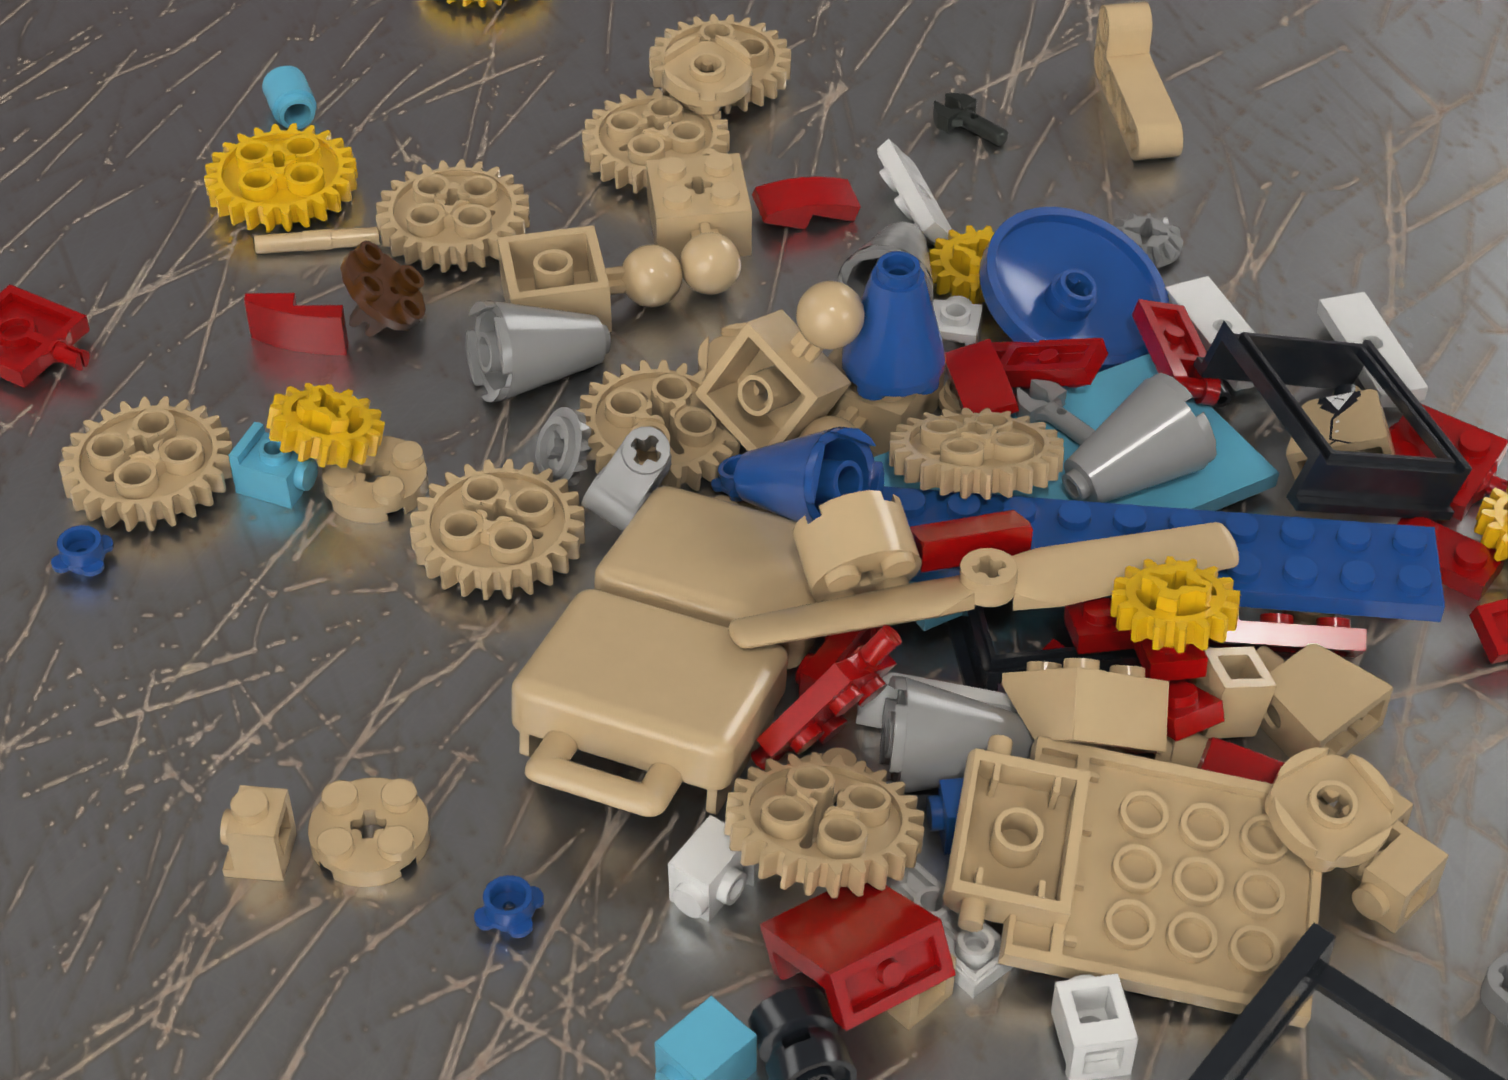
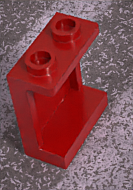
(860, 950)

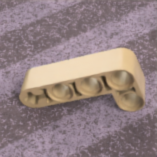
(1133, 83)

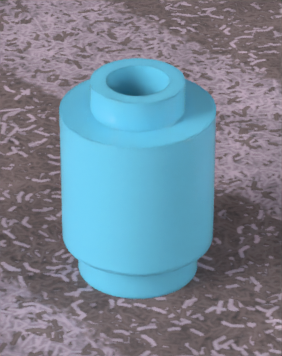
(289, 96)

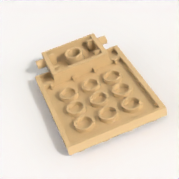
(1128, 872)

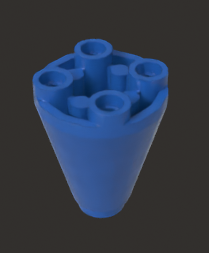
(900, 336)

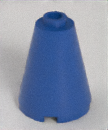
(808, 471)

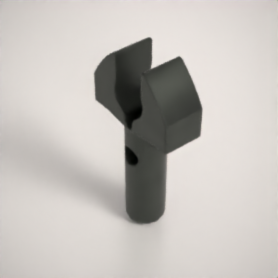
(961, 112)

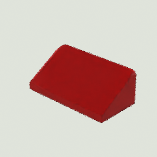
(947, 542)

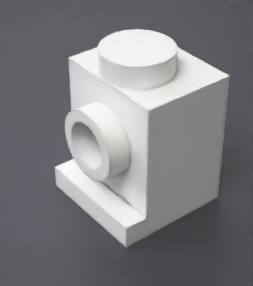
(958, 320)
(708, 873)
(1094, 1027)

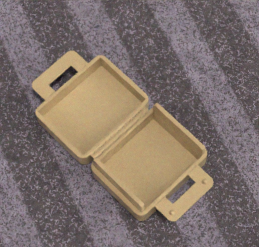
(649, 658)

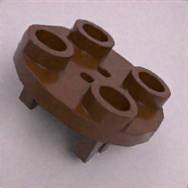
(382, 289)

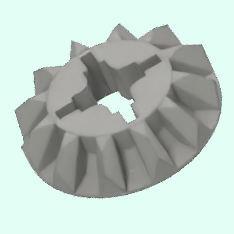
(1165, 239)
(564, 445)

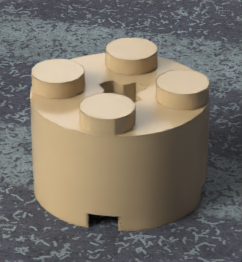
(857, 546)

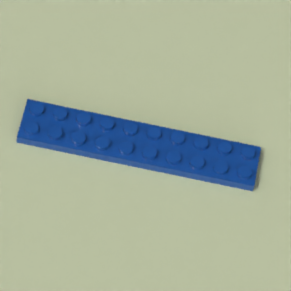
(1281, 558)

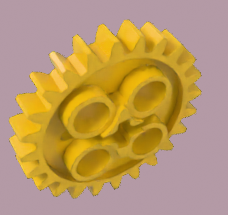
(281, 177)

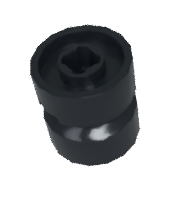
(800, 1037)

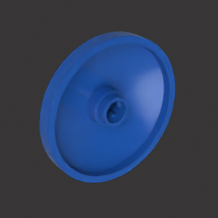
(1068, 278)

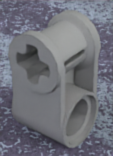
(626, 484)

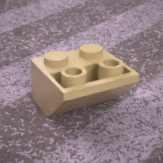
(1090, 705)

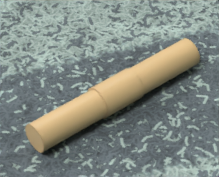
(315, 240)

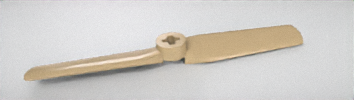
(992, 578)

